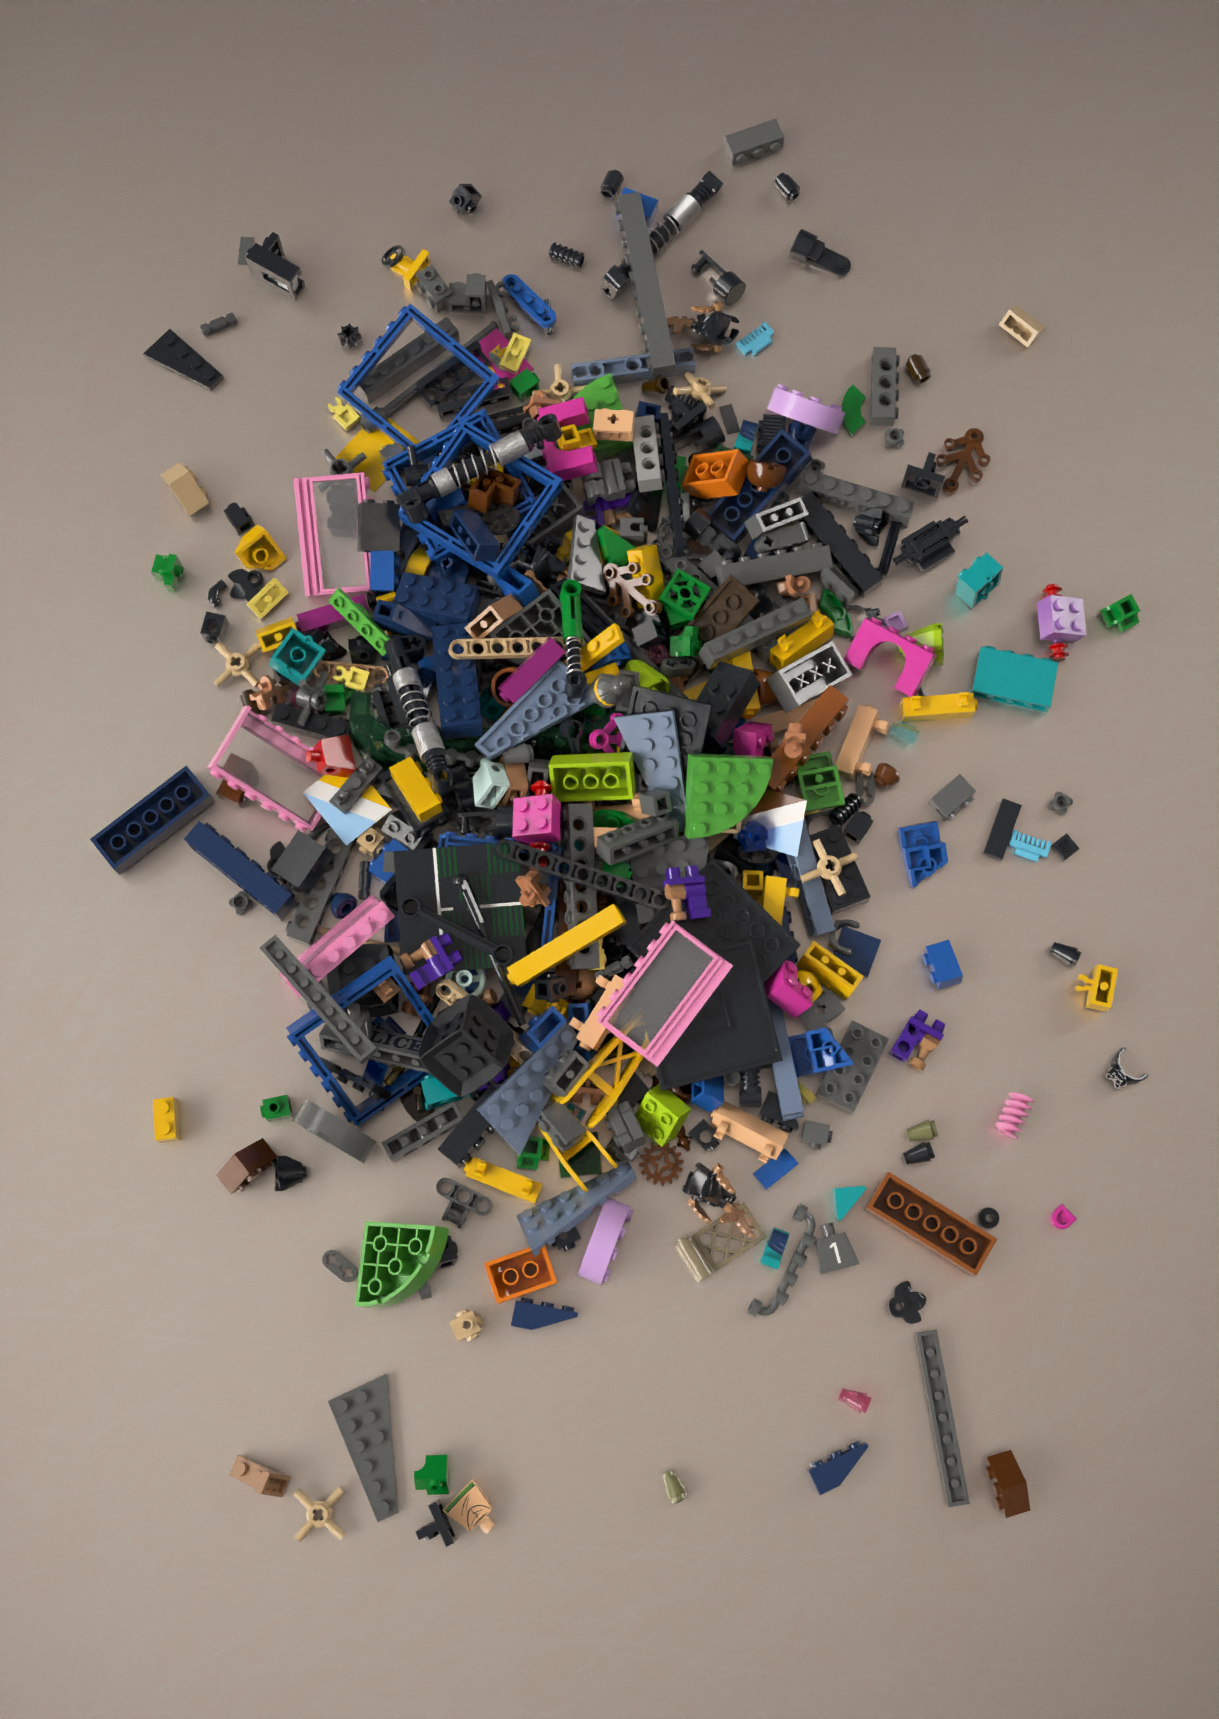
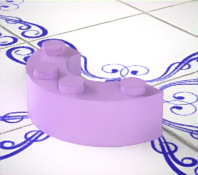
(806, 410)
(603, 1241)

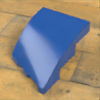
(922, 850)
(817, 1053)

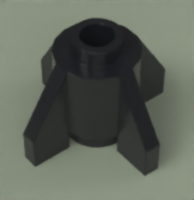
(869, 524)
(331, 646)
(288, 1173)

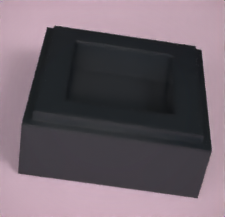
(1064, 847)

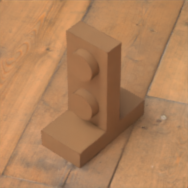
(259, 1477)

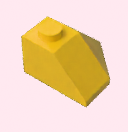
(259, 550)

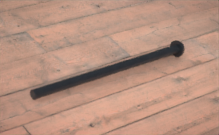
(478, 919)

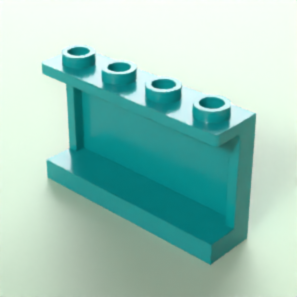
(1014, 678)

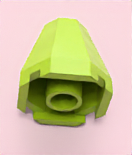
(931, 636)
(648, 676)

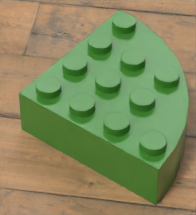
(600, 395)
(722, 791)
(396, 1261)

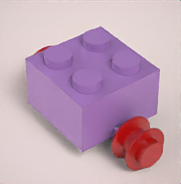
(1060, 620)

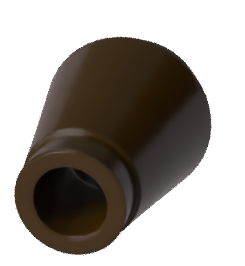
(656, 385)

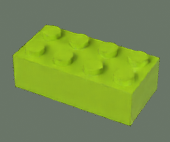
(593, 776)

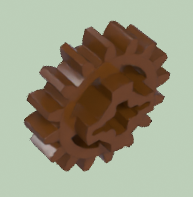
(670, 1165)

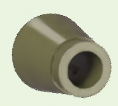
(923, 1131)
(674, 1487)

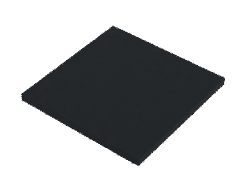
(730, 1029)

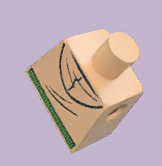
(471, 1508)

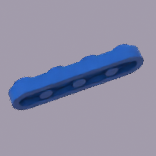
(529, 301)

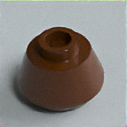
(886, 775)

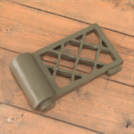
(695, 1252)

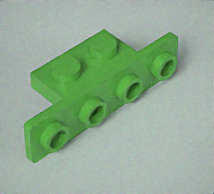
(359, 619)

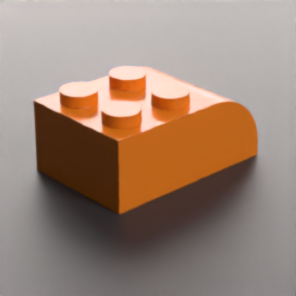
(715, 474)
(520, 1274)

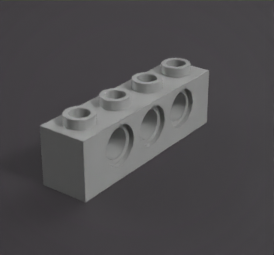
(646, 454)

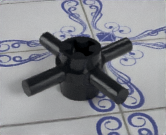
(414, 472)

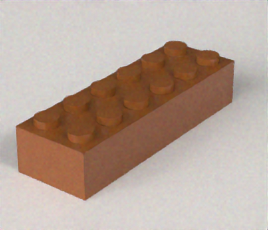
(815, 724)
(930, 1224)

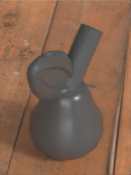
(534, 937)

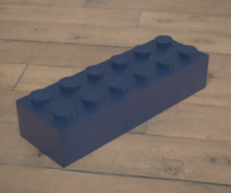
(733, 511)
(456, 685)
(152, 820)
(241, 871)

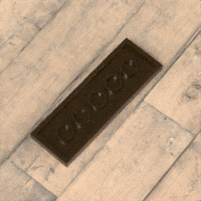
(720, 615)

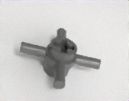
(337, 464)
(311, 698)

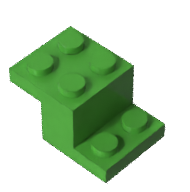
(819, 783)

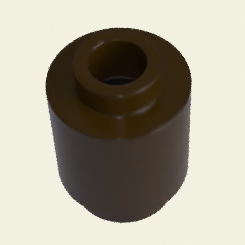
(918, 368)
(245, 701)

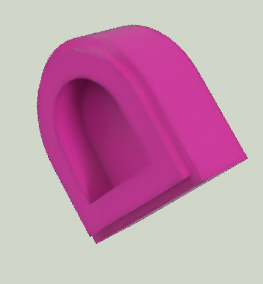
(1062, 1217)

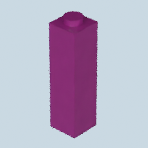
(325, 618)
(530, 670)

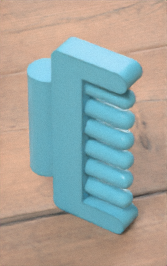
(759, 342)
(1026, 849)

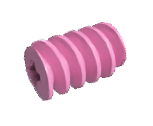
(1013, 1114)

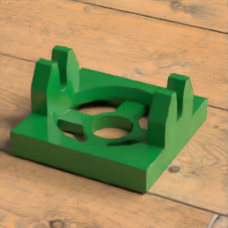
(681, 576)

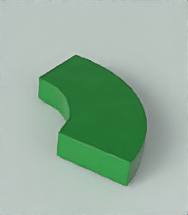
(851, 405)
(837, 613)
(612, 818)

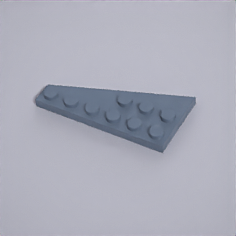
(533, 712)
(657, 754)
(521, 1097)
(571, 1207)

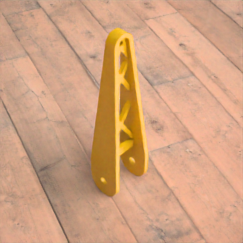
(620, 1079)
(564, 1157)

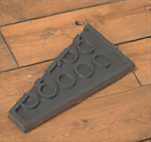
(367, 1432)

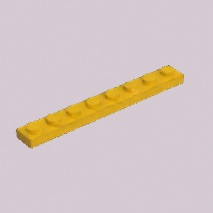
(596, 649)

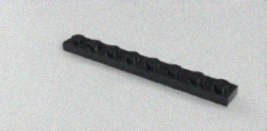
(673, 491)

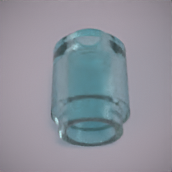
(904, 732)

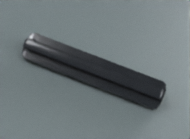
(889, 547)

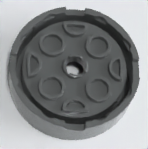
(334, 1130)

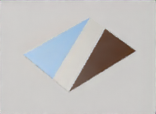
(783, 819)

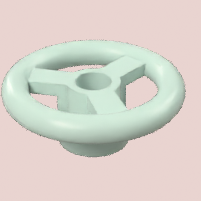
(465, 973)

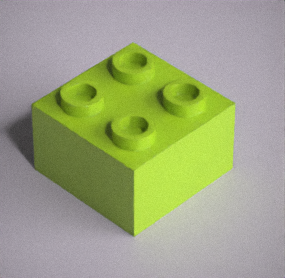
(662, 1115)

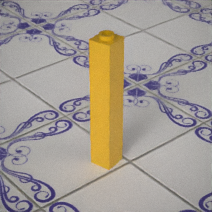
(566, 945)

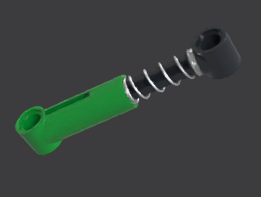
(572, 637)

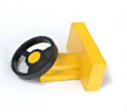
(404, 265)

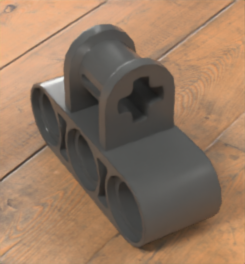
(459, 1208)

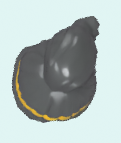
(609, 689)

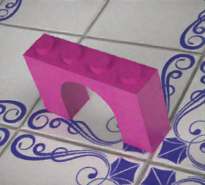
(574, 462)
(917, 657)

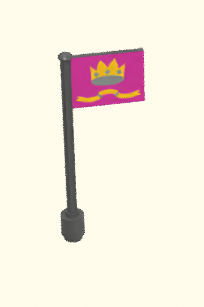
(493, 347)

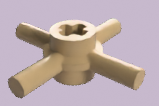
(560, 385)
(699, 389)
(232, 669)
(827, 873)
(311, 1513)

